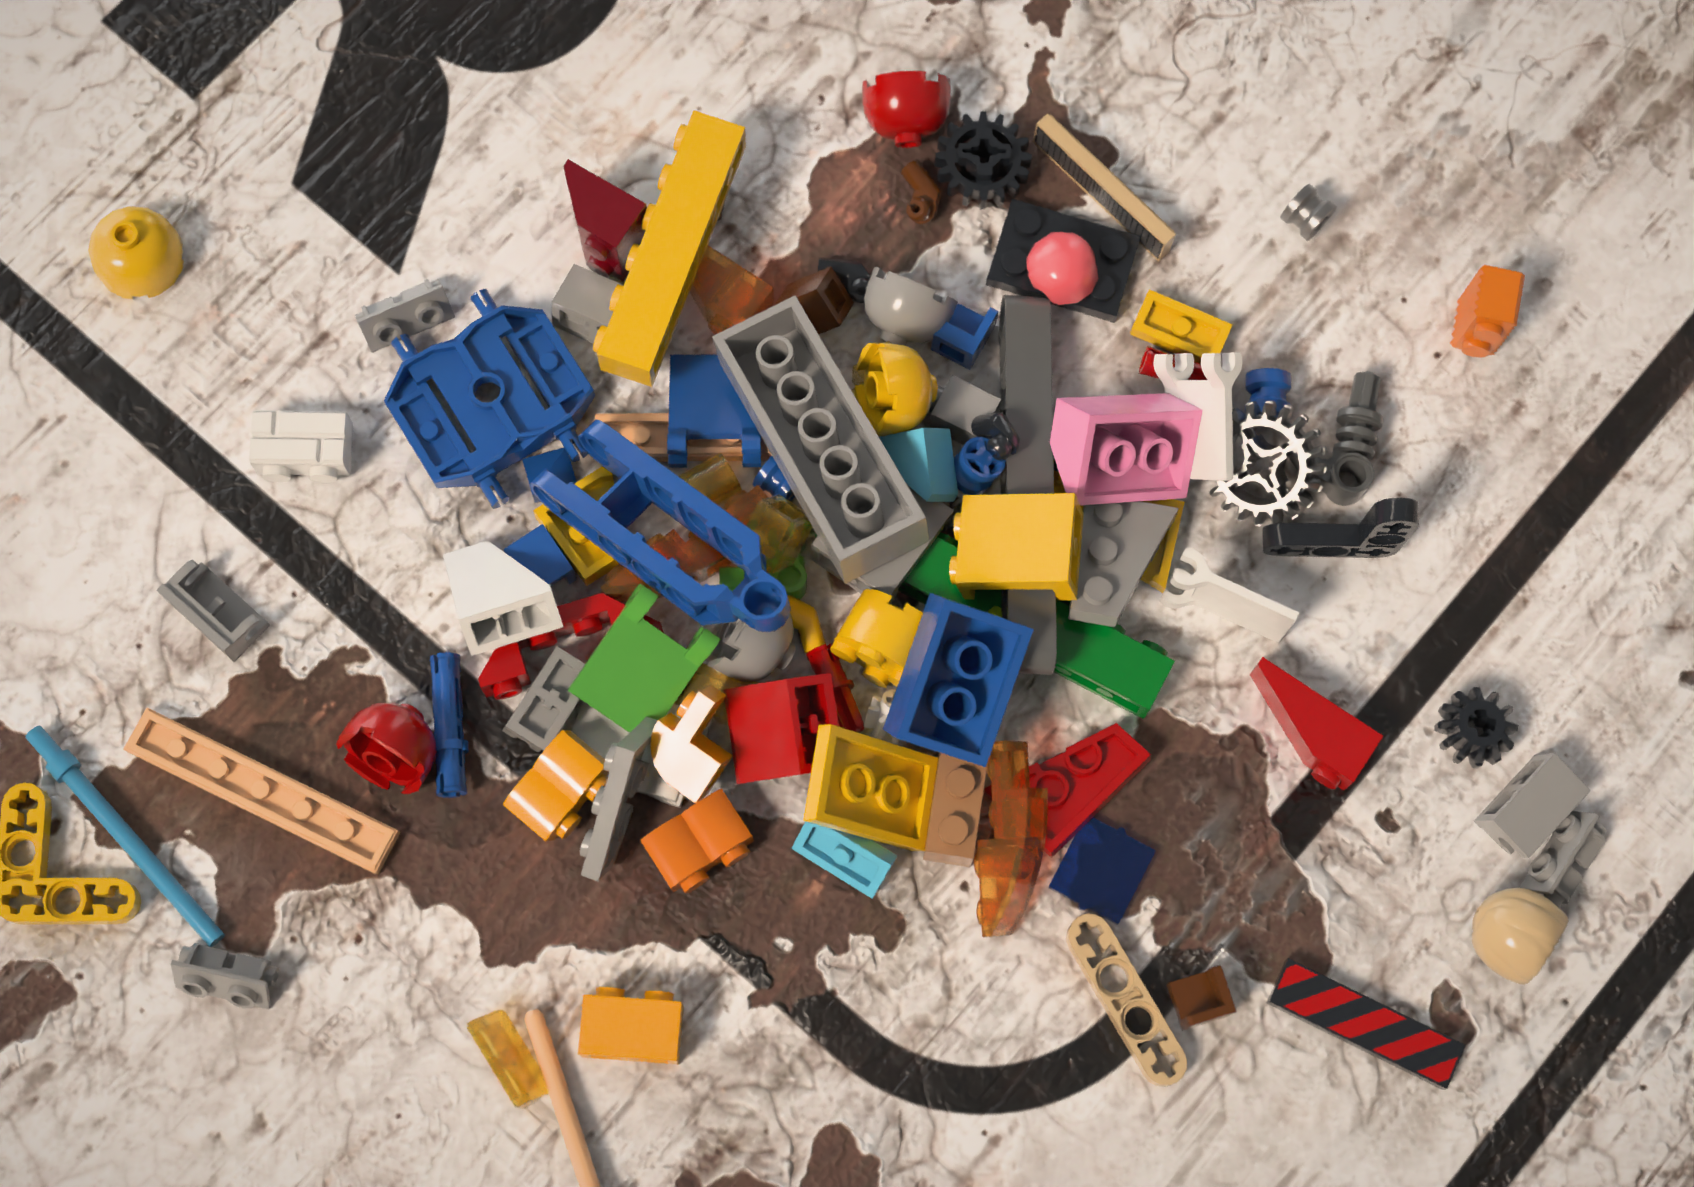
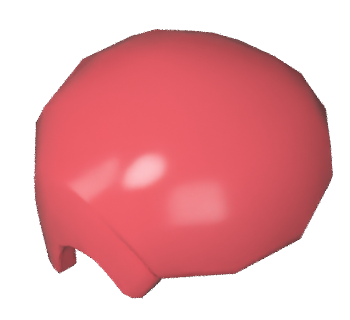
(1062, 267)

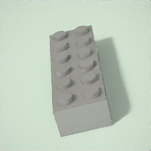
(821, 439)

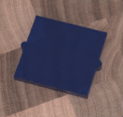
(1102, 870)

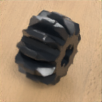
(1466, 738)

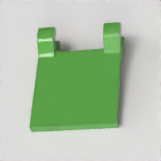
(638, 667)

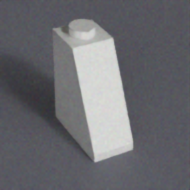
(498, 598)

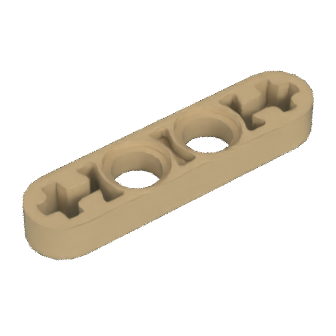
(1131, 996)

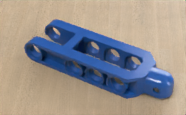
(642, 481)

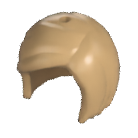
(1517, 932)

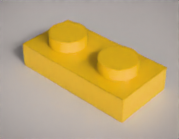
(1179, 327)

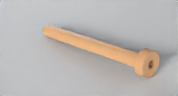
(561, 1100)

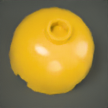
(136, 252)
(895, 387)

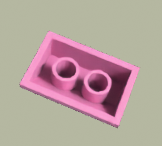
(1125, 447)

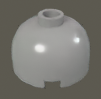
(905, 308)
(750, 653)

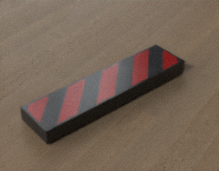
(1366, 1024)

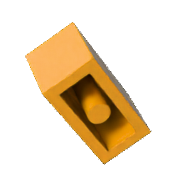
(631, 1027)

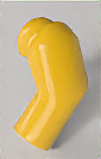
(807, 623)

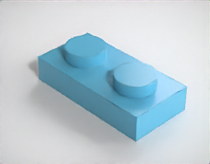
(846, 856)

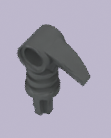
(1355, 438)

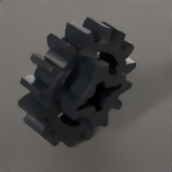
(989, 141)

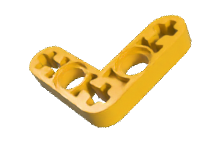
(34, 878)

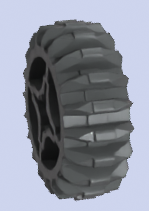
(1255, 444)

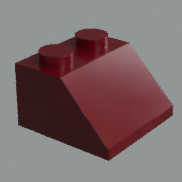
(605, 219)

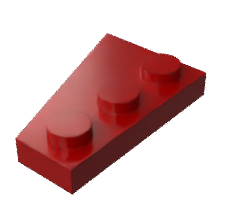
(1084, 781)

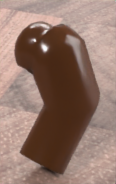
(925, 195)

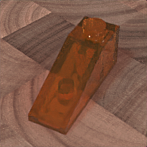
(728, 292)

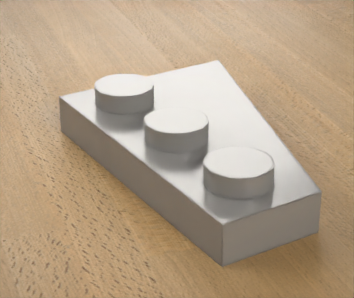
(1114, 555)

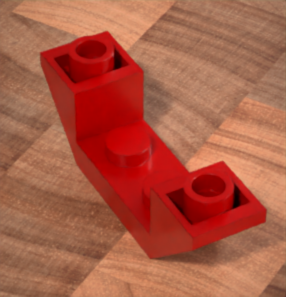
(506, 668)

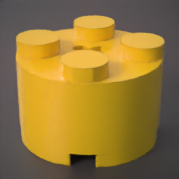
(877, 637)

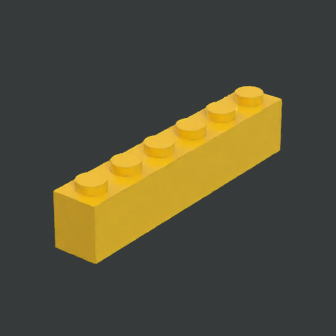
(670, 249)

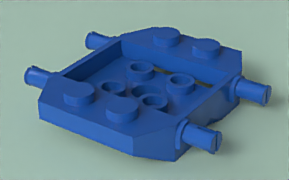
(499, 429)

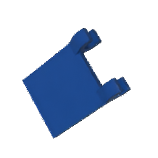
(706, 408)

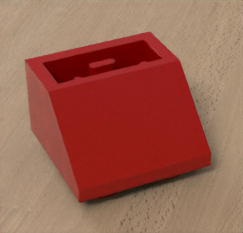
(777, 725)

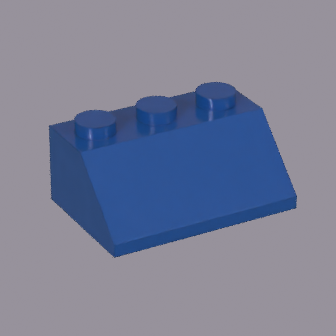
(957, 680)

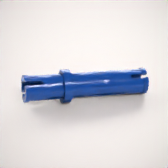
(448, 725)

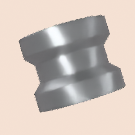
(1308, 212)

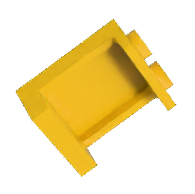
(1018, 543)

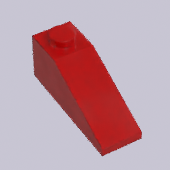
(1319, 730)

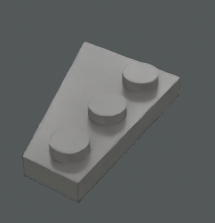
(610, 805)

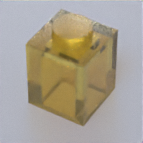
(781, 531)

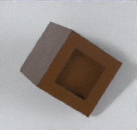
(821, 298)
(1201, 998)

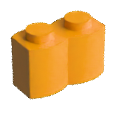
(558, 787)

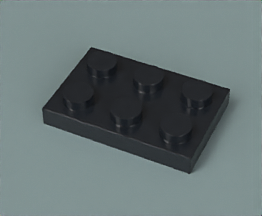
(1030, 223)

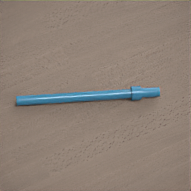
(66, 769)

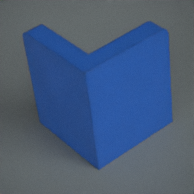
(964, 335)
(541, 556)

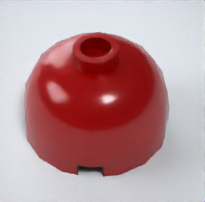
(906, 106)
(389, 745)

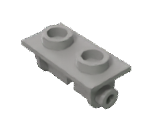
(418, 311)
(1573, 840)
(203, 973)

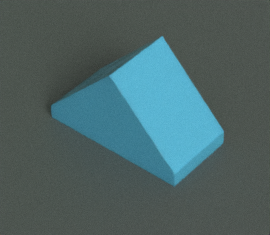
(925, 462)

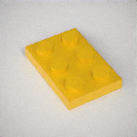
(870, 788)

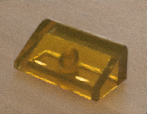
(509, 1058)

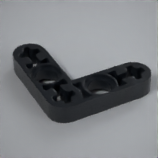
(1377, 536)

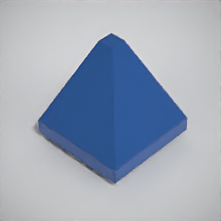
(555, 461)

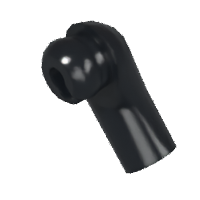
(851, 274)
(1004, 437)

